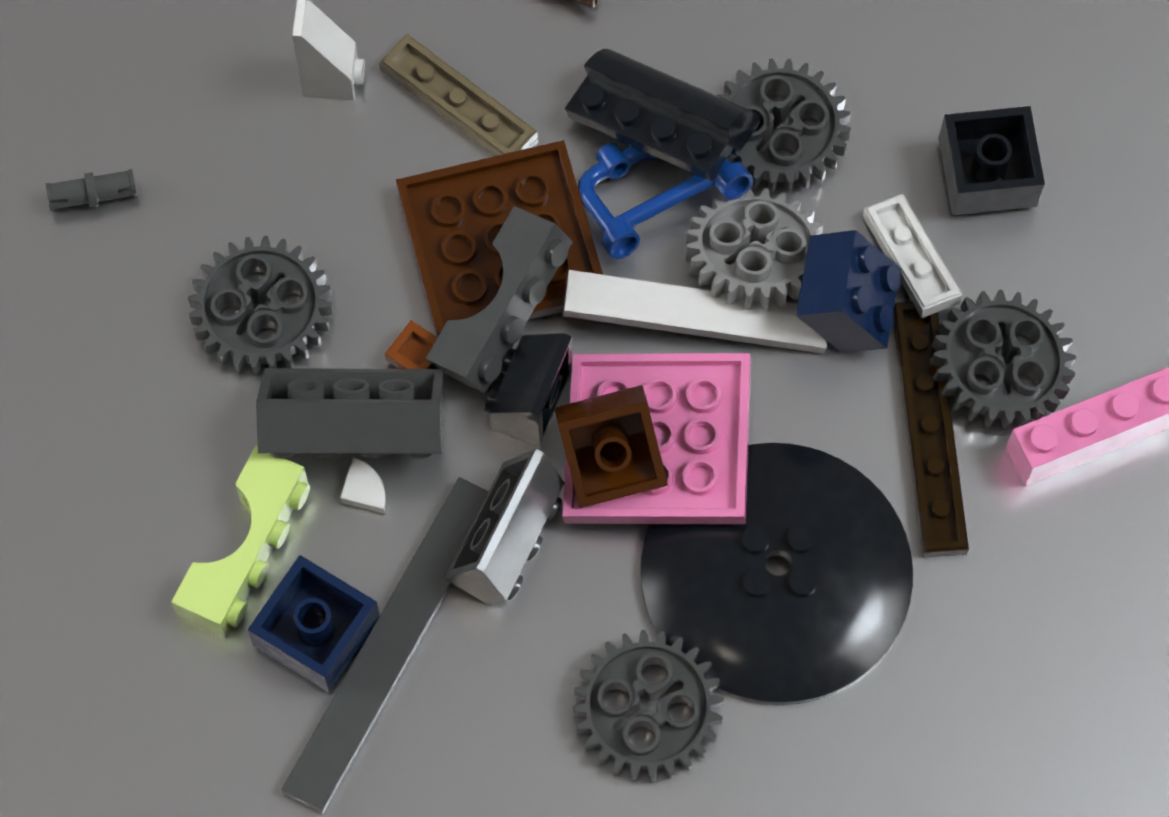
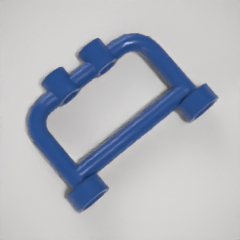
(619, 233)

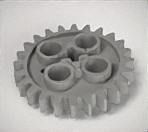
(751, 248)

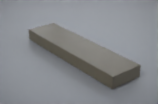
(456, 98)

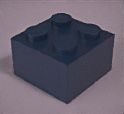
(848, 291)
(314, 623)

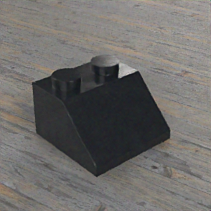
(531, 386)

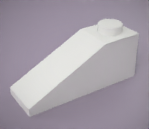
(325, 55)

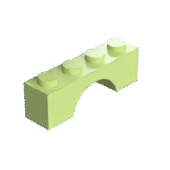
(217, 590)

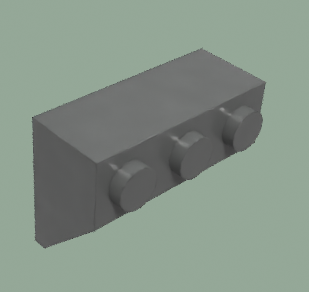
(507, 528)

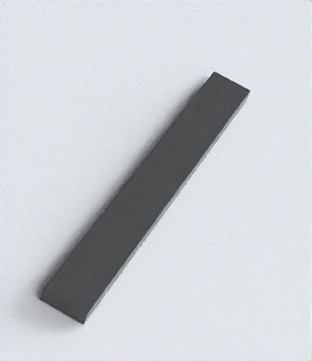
(384, 653)

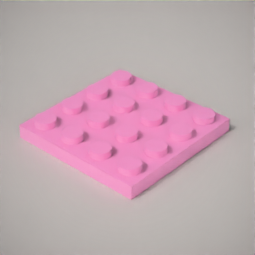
(701, 431)

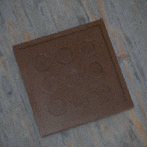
(462, 208)

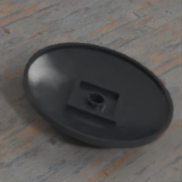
(797, 631)

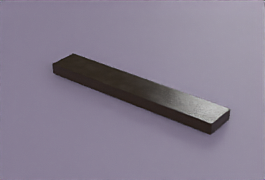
(929, 436)

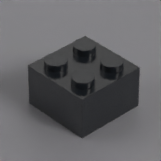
(991, 160)

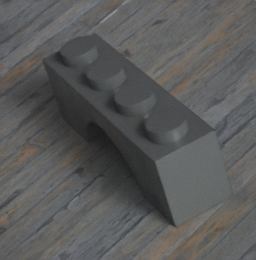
(476, 346)

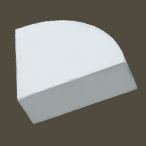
(364, 488)

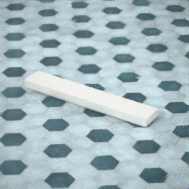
(686, 311)

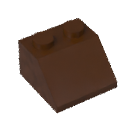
(611, 446)

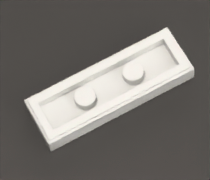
(910, 248)

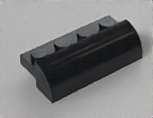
(660, 114)

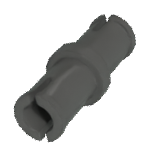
(91, 189)

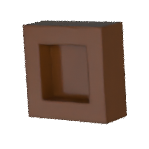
(411, 348)

